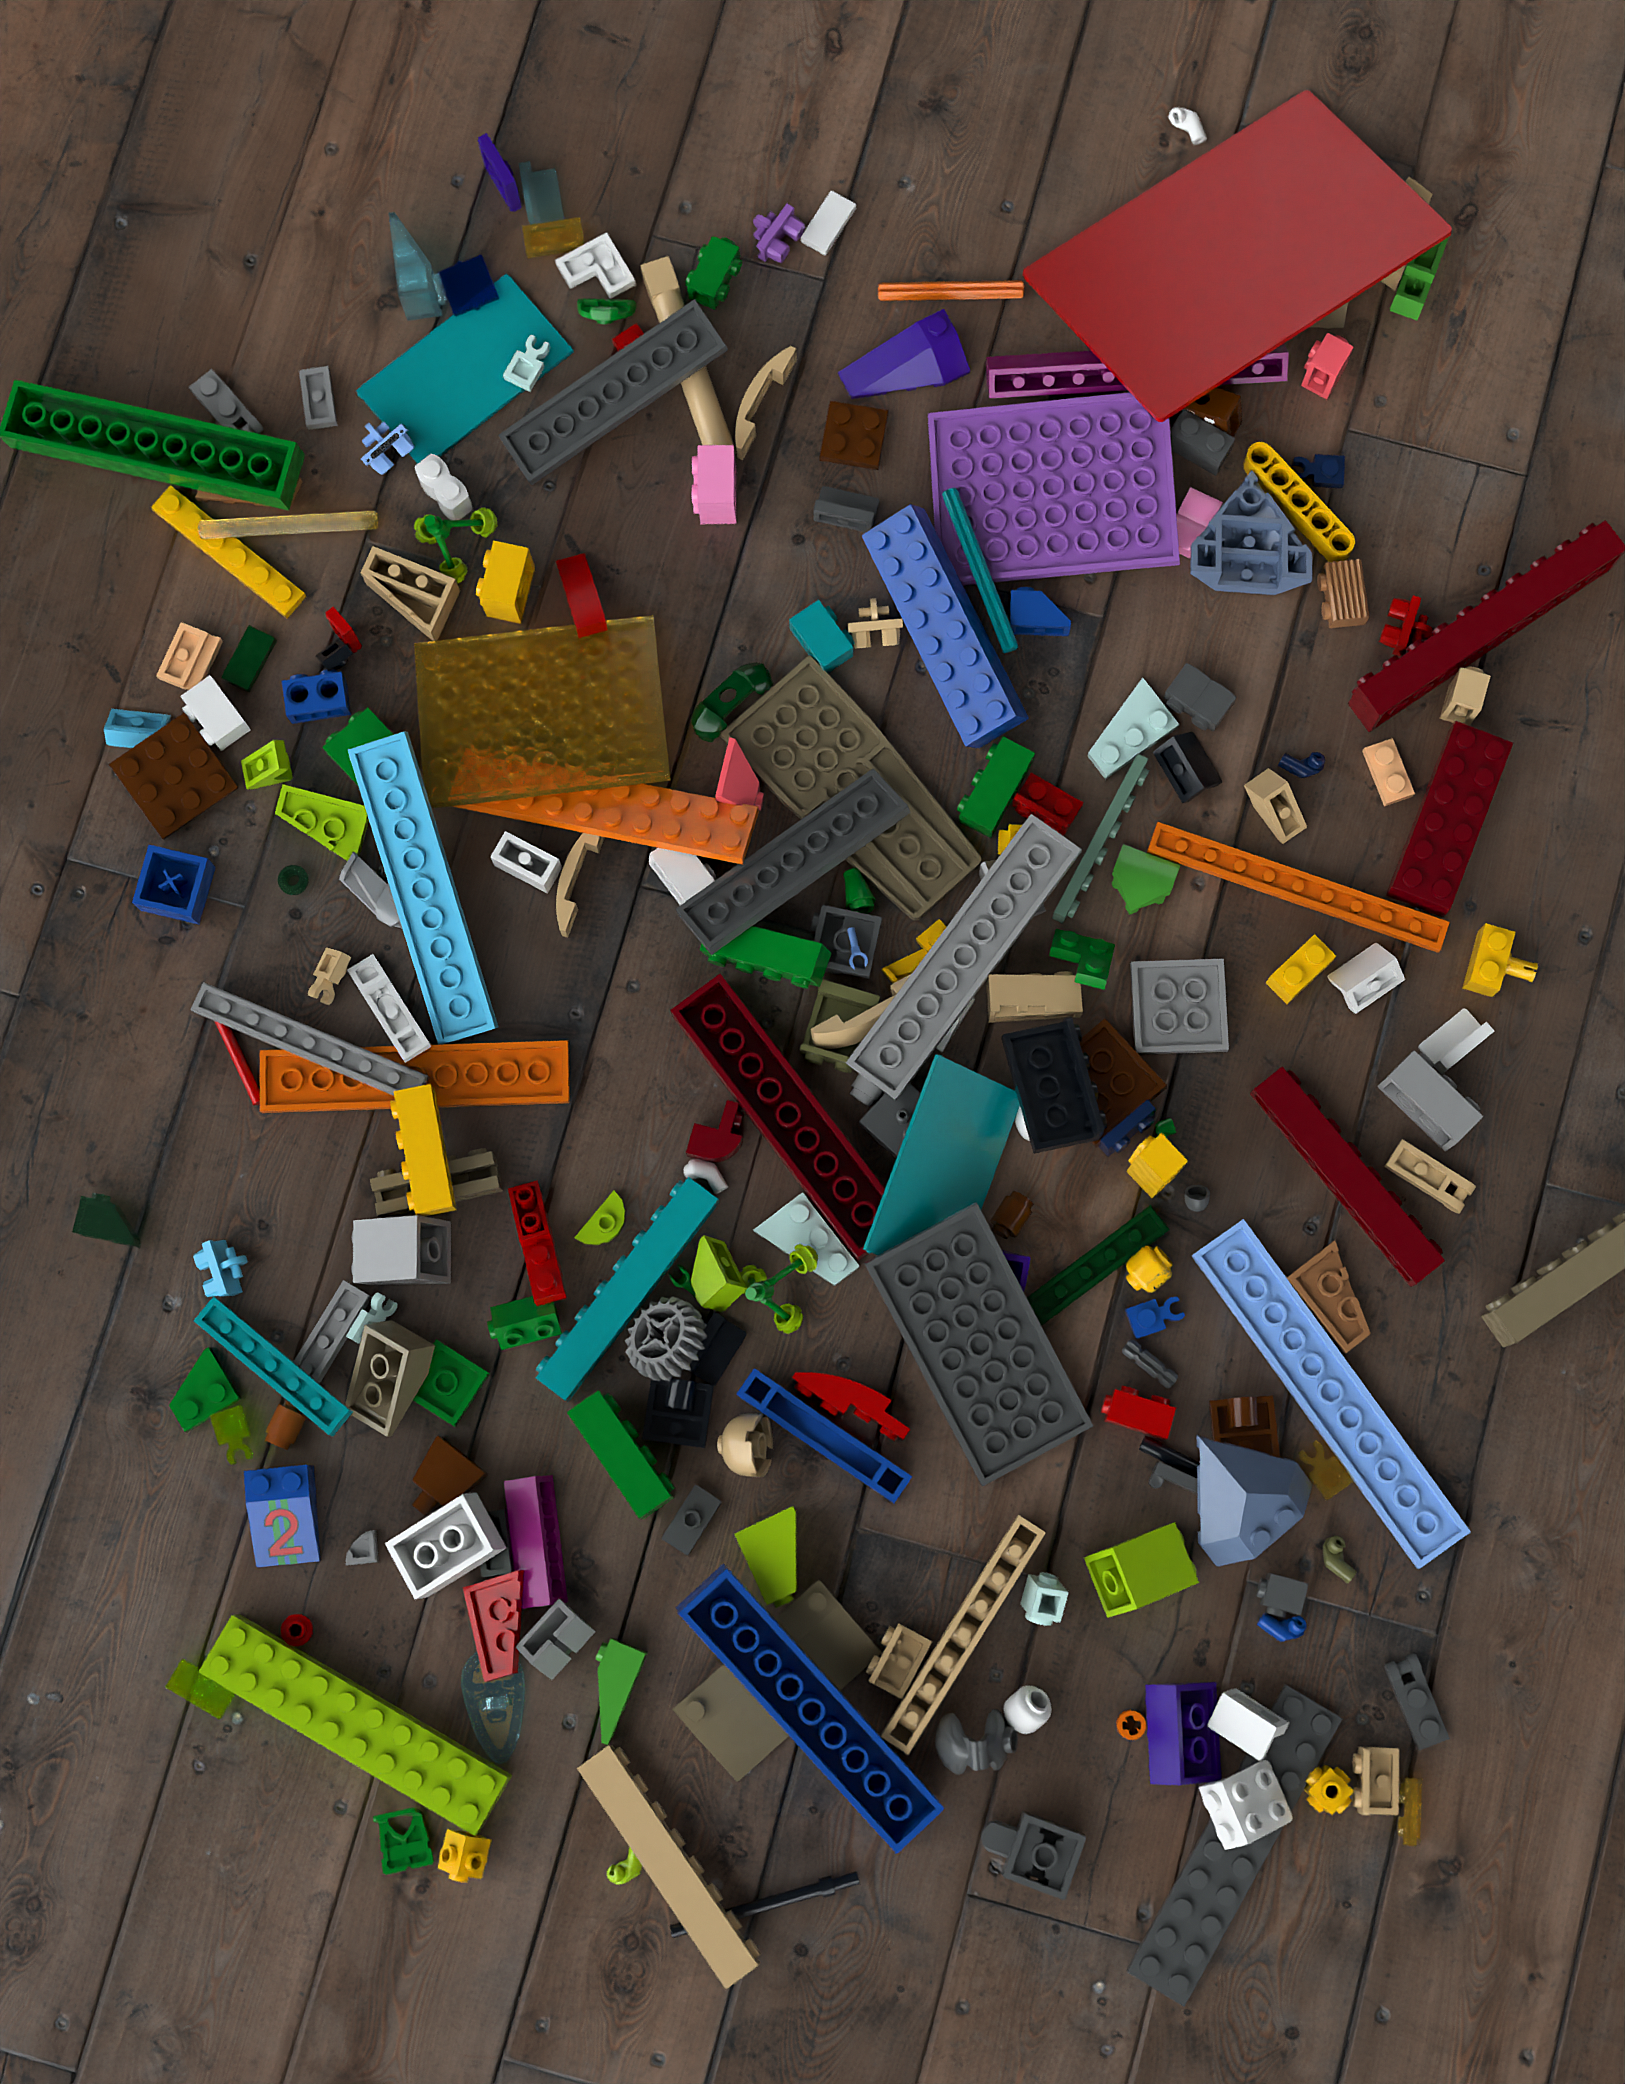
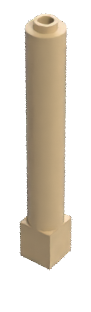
(698, 388)

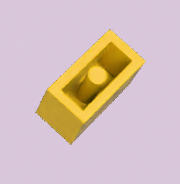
(1300, 969)

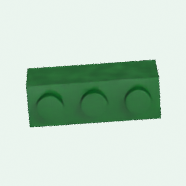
(995, 786)

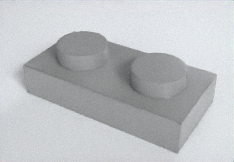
(318, 398)

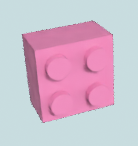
(714, 484)

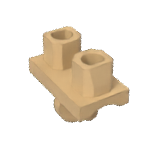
(889, 627)

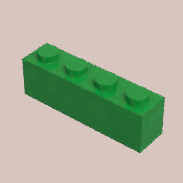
(775, 956)

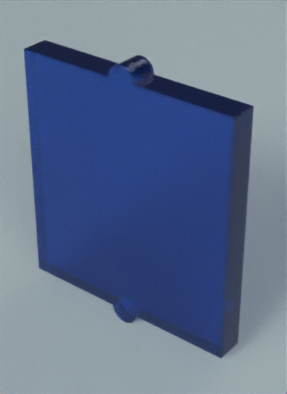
(468, 285)

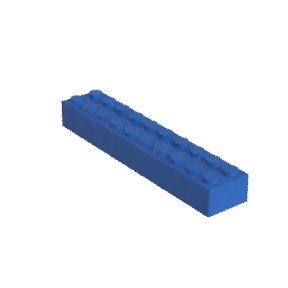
(809, 1708)

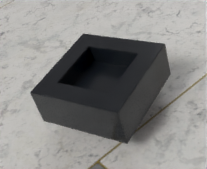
(334, 655)

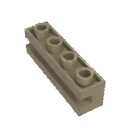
(470, 1178)

